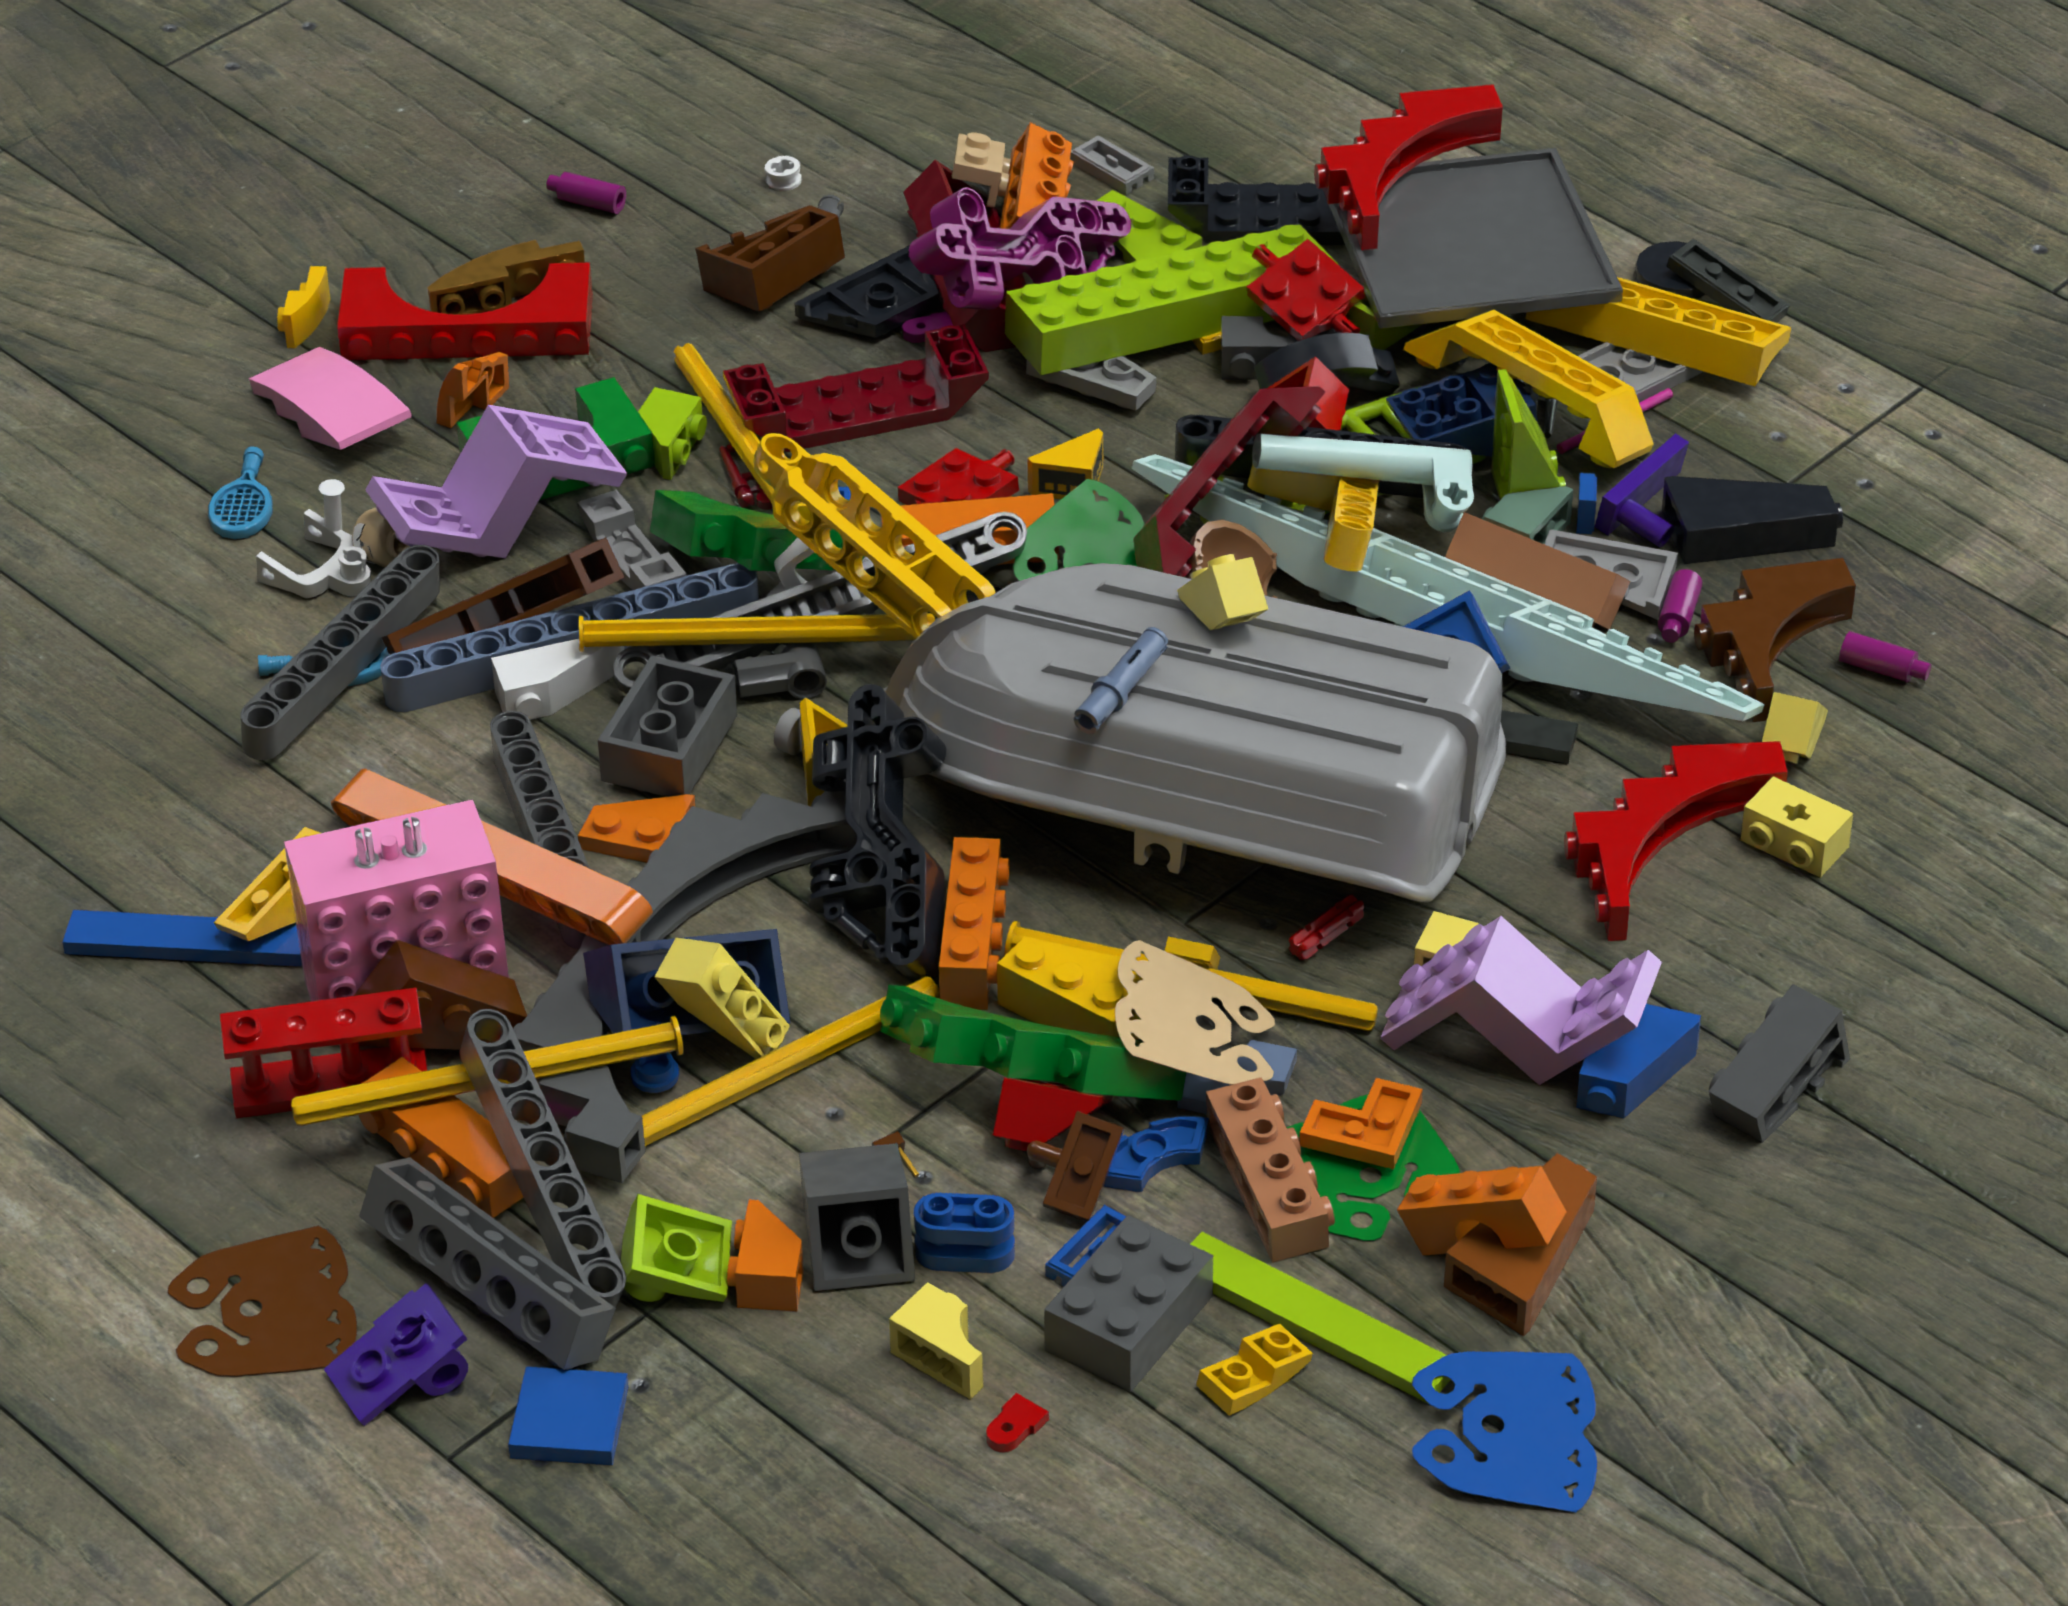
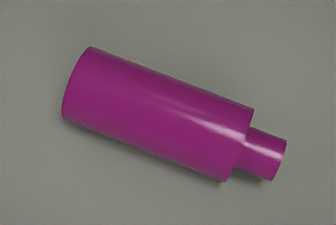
(588, 192)
(1679, 604)
(1882, 658)

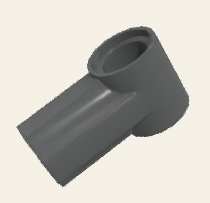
(793, 671)

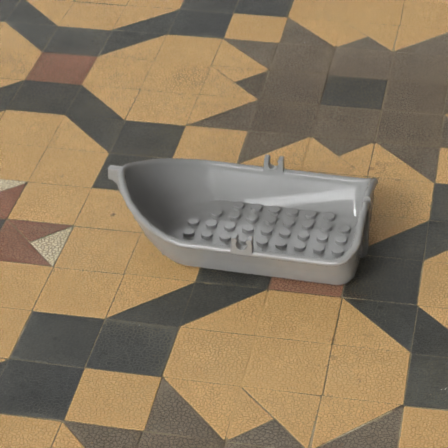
(1258, 740)

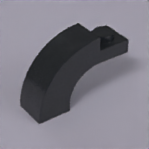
(1344, 354)

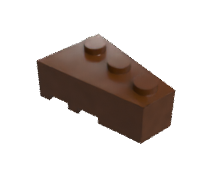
(772, 261)
(446, 994)

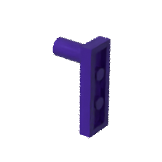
(1626, 499)

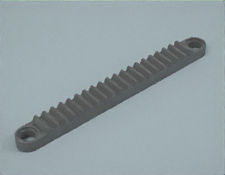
(828, 596)

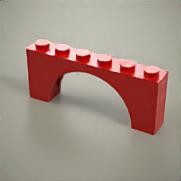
(544, 323)

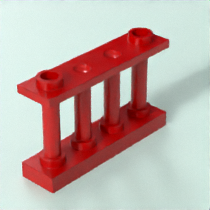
(297, 1027)

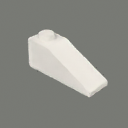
(550, 676)

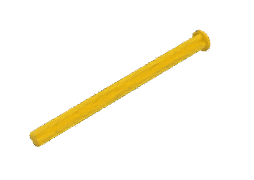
(723, 412)
(741, 630)
(1269, 994)
(770, 1068)
(455, 1079)

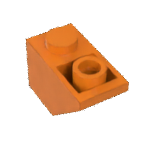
(768, 1263)

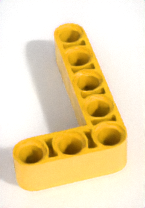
(1347, 498)

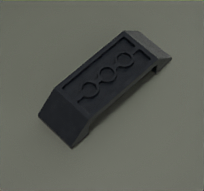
(1235, 210)

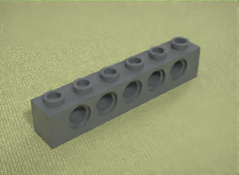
(487, 1263)

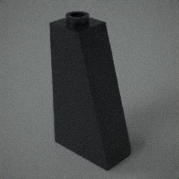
(1747, 517)

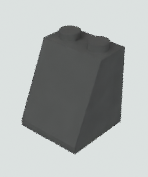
(857, 1216)

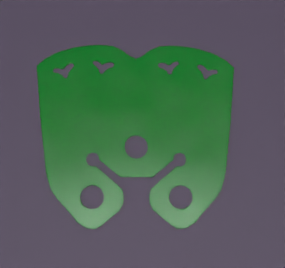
(1084, 529)
(1342, 1175)

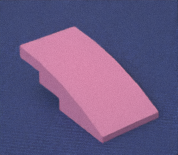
(330, 398)

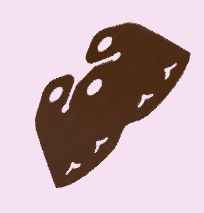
(295, 1302)

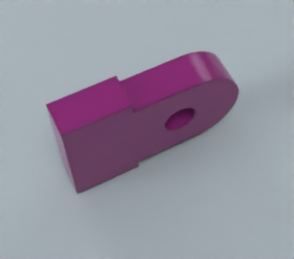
(915, 328)

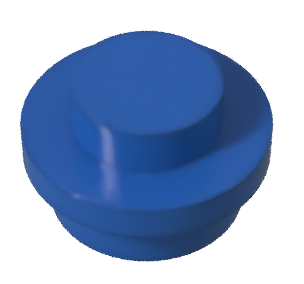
(655, 1073)

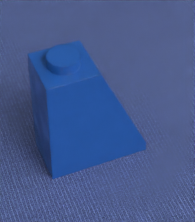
(1639, 1062)

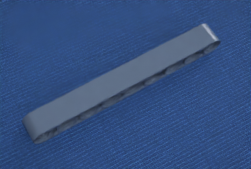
(464, 663)

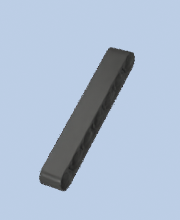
(339, 652)
(534, 795)
(543, 1143)

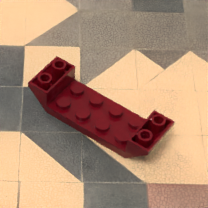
(863, 400)
(1267, 412)

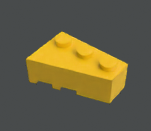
(1062, 986)

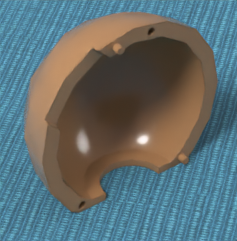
(1225, 538)

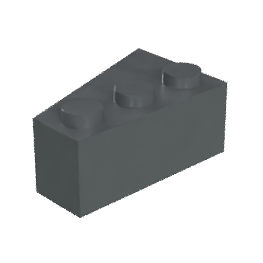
(1779, 1063)

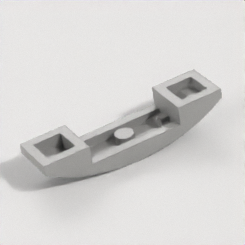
(639, 561)

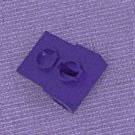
(388, 1363)

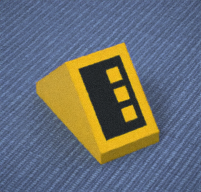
(1066, 465)

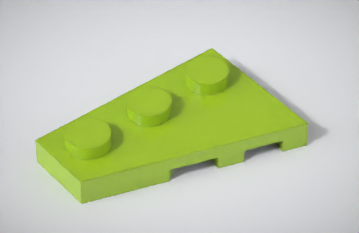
(1150, 232)

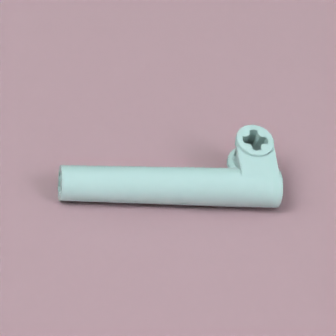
(1441, 471)

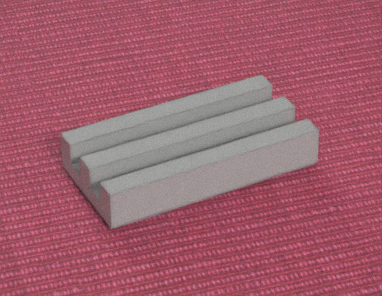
(1112, 165)

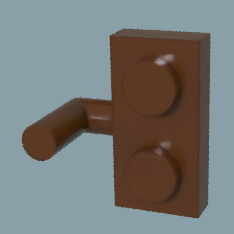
(1079, 1165)

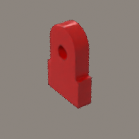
(1018, 1417)

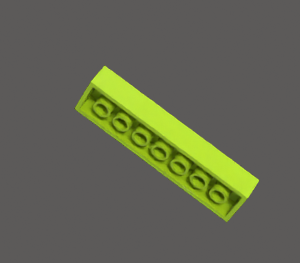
(1140, 302)

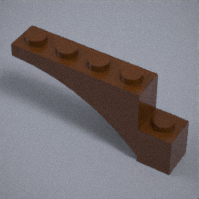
(516, 598)

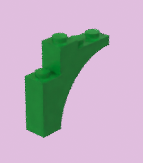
(726, 531)

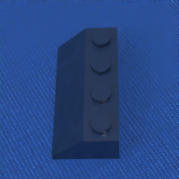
(631, 998)

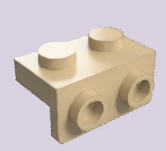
(982, 162)

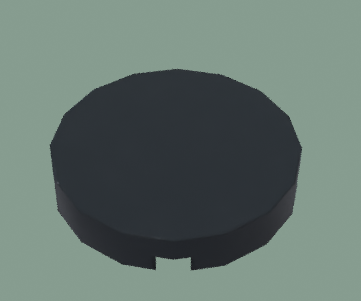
(1652, 270)

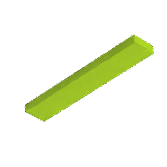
(1318, 1317)

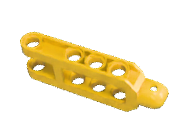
(903, 583)

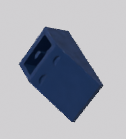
(1455, 409)

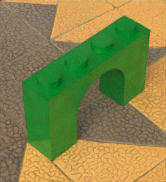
(614, 421)

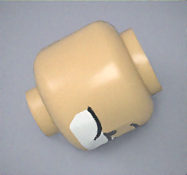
(376, 538)

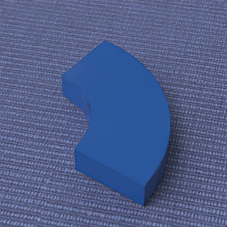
(1157, 1148)

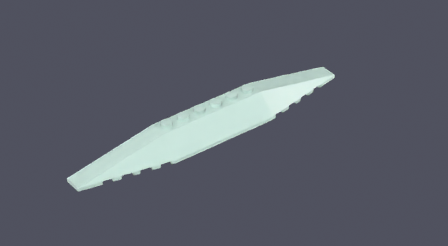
(1406, 582)

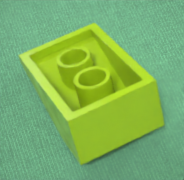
(1519, 445)

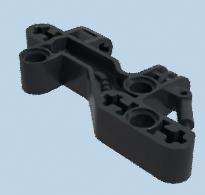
(871, 763)

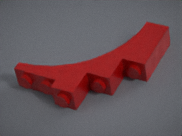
(1391, 146)
(1652, 812)

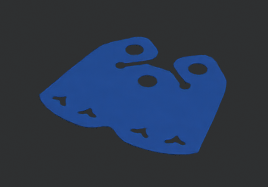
(1539, 1433)

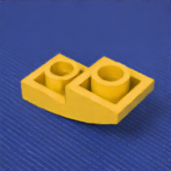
(305, 307)
(1258, 1369)

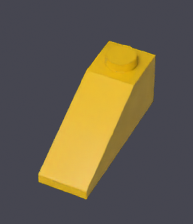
(264, 903)

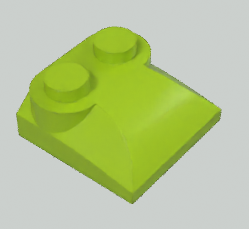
(675, 1251)

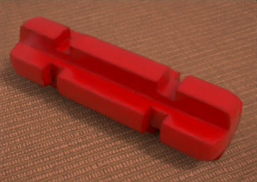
(1326, 927)

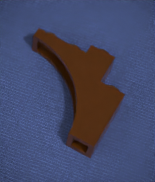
(1769, 615)

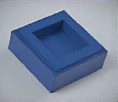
(1586, 503)

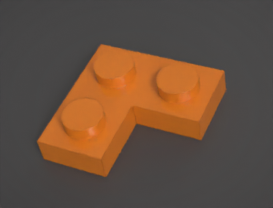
(1367, 1135)

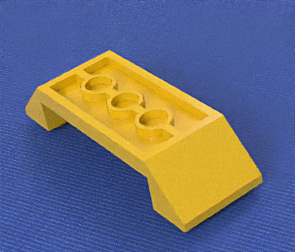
(1616, 422)

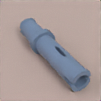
(1111, 691)

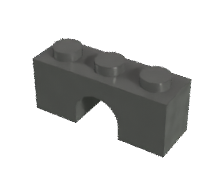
(1246, 344)

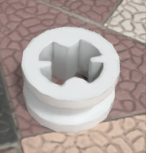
(783, 173)

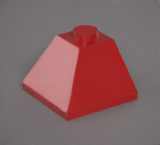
(1040, 1110)

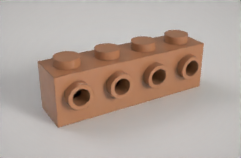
(1538, 569)
(1269, 1169)

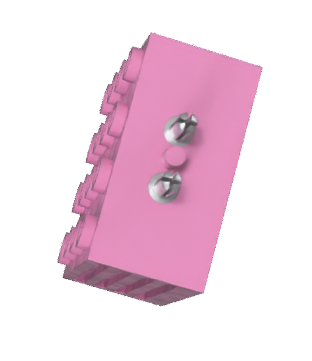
(391, 880)

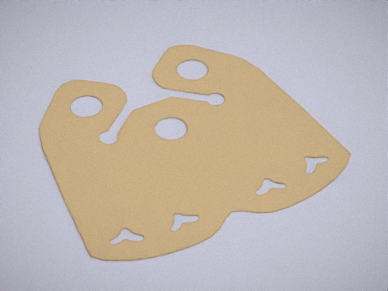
(1168, 1005)

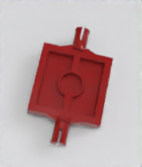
(1305, 291)
(961, 478)

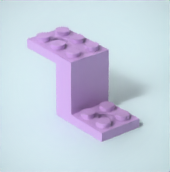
(495, 482)
(1521, 1000)

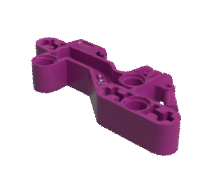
(1041, 243)

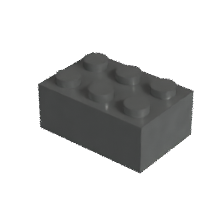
(667, 727)
(1128, 1303)

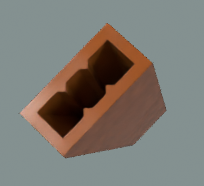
(1517, 1281)

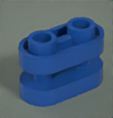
(964, 1232)

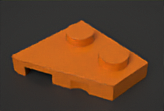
(633, 827)

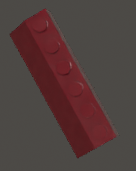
(928, 189)

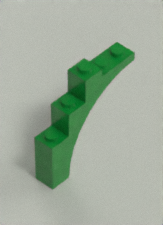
(1022, 1048)

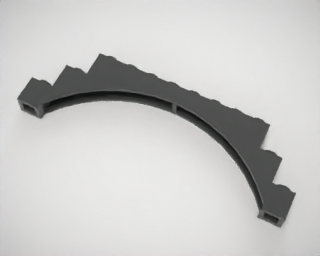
(691, 869)

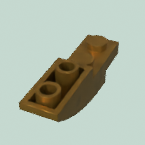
(498, 276)

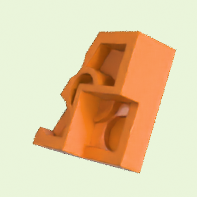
(472, 383)

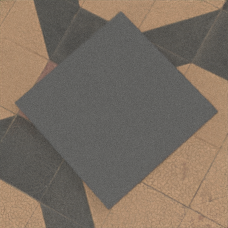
(1481, 240)

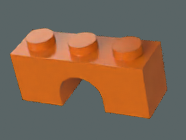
(1509, 1200)

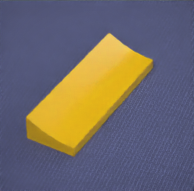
(1677, 331)

